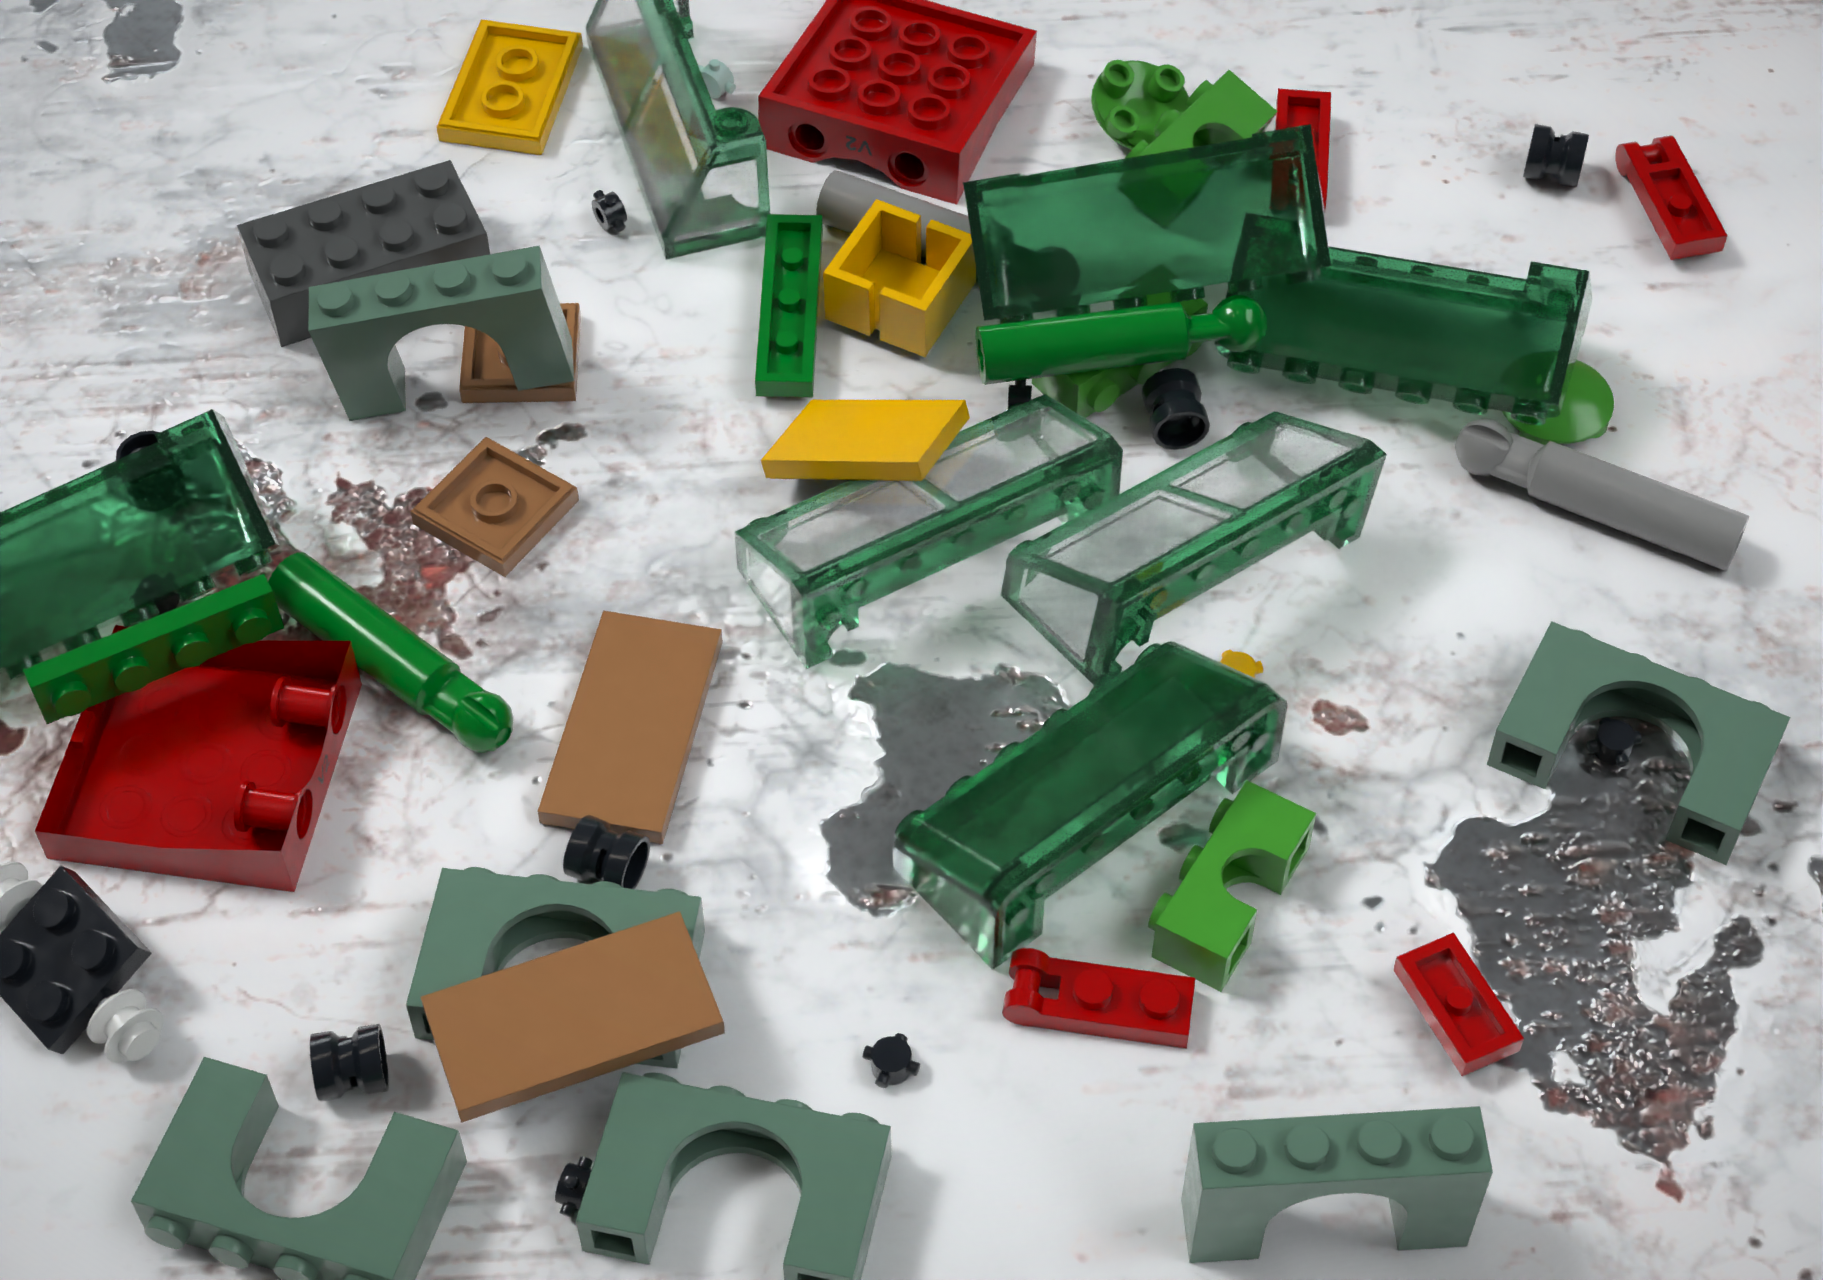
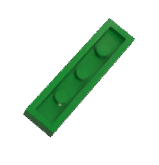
(789, 306)
(154, 649)

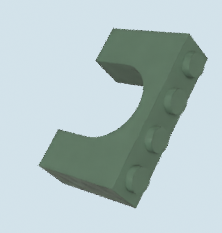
(496, 293)
(1585, 679)
(490, 917)
(669, 1127)
(201, 1169)
(1249, 1170)

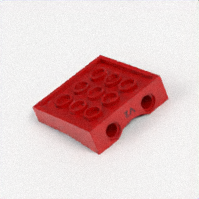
(897, 90)
(208, 767)

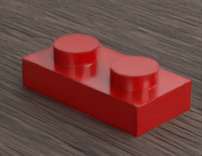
(1458, 1004)

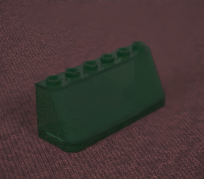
(1150, 227)
(1427, 332)
(127, 541)
(1082, 790)

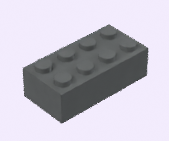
(358, 234)

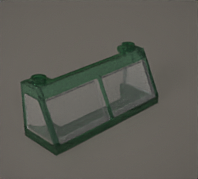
(693, 163)
(1185, 532)
(879, 536)

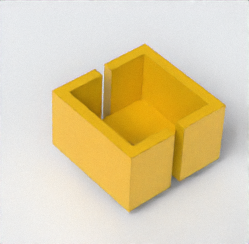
(884, 287)

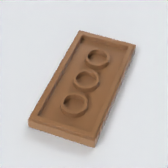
(631, 725)
(571, 1016)

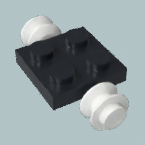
(66, 963)

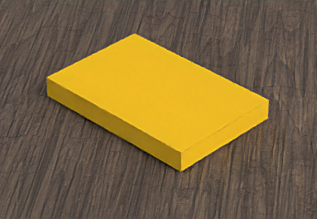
(510, 87)
(865, 440)

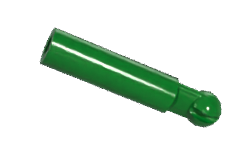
(1112, 339)
(391, 653)

